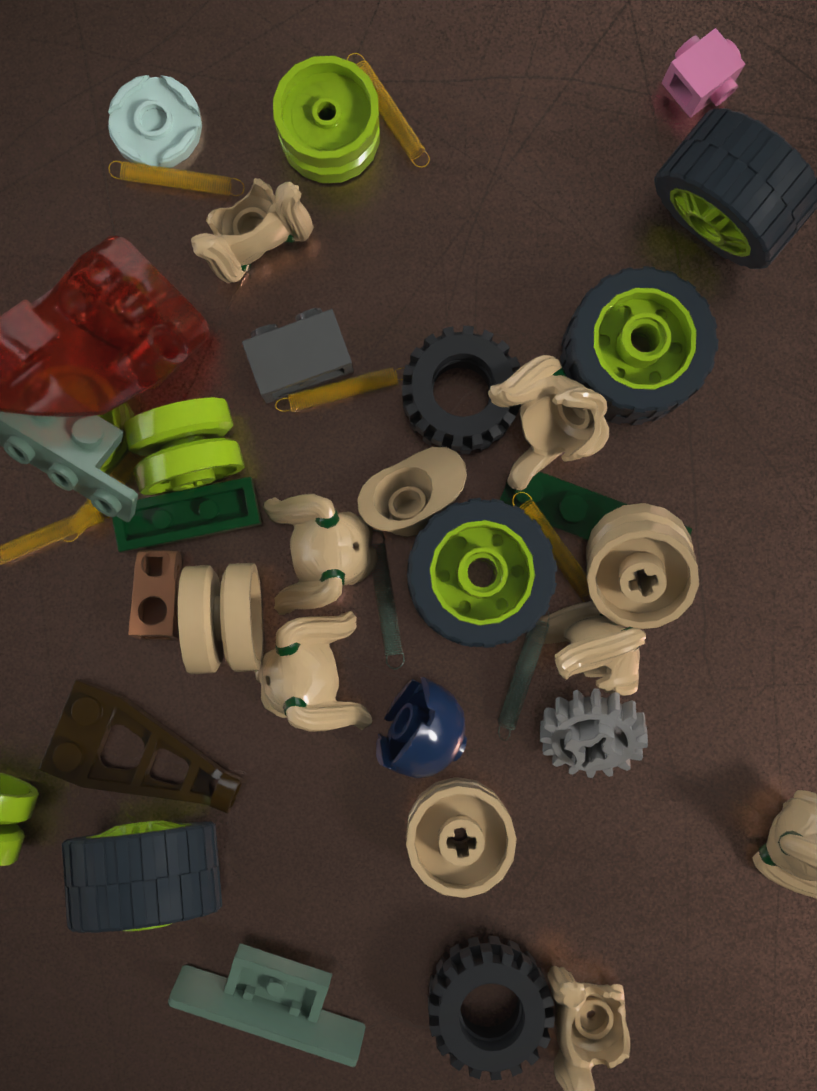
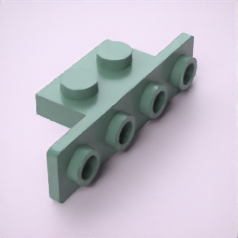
(71, 456)
(273, 1001)

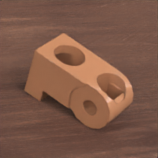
(155, 595)

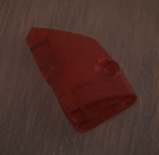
(96, 336)

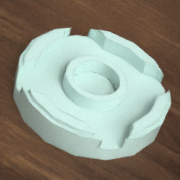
(154, 121)

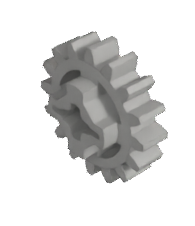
(593, 733)

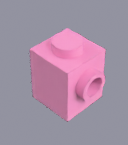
(703, 72)

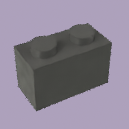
(297, 354)

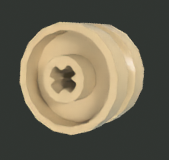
(641, 566)
(220, 618)
(466, 865)

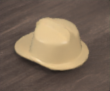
(412, 491)

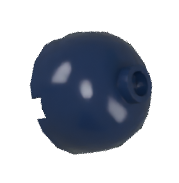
(424, 730)

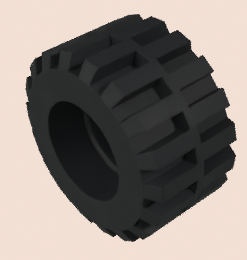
(449, 352)
(497, 1046)

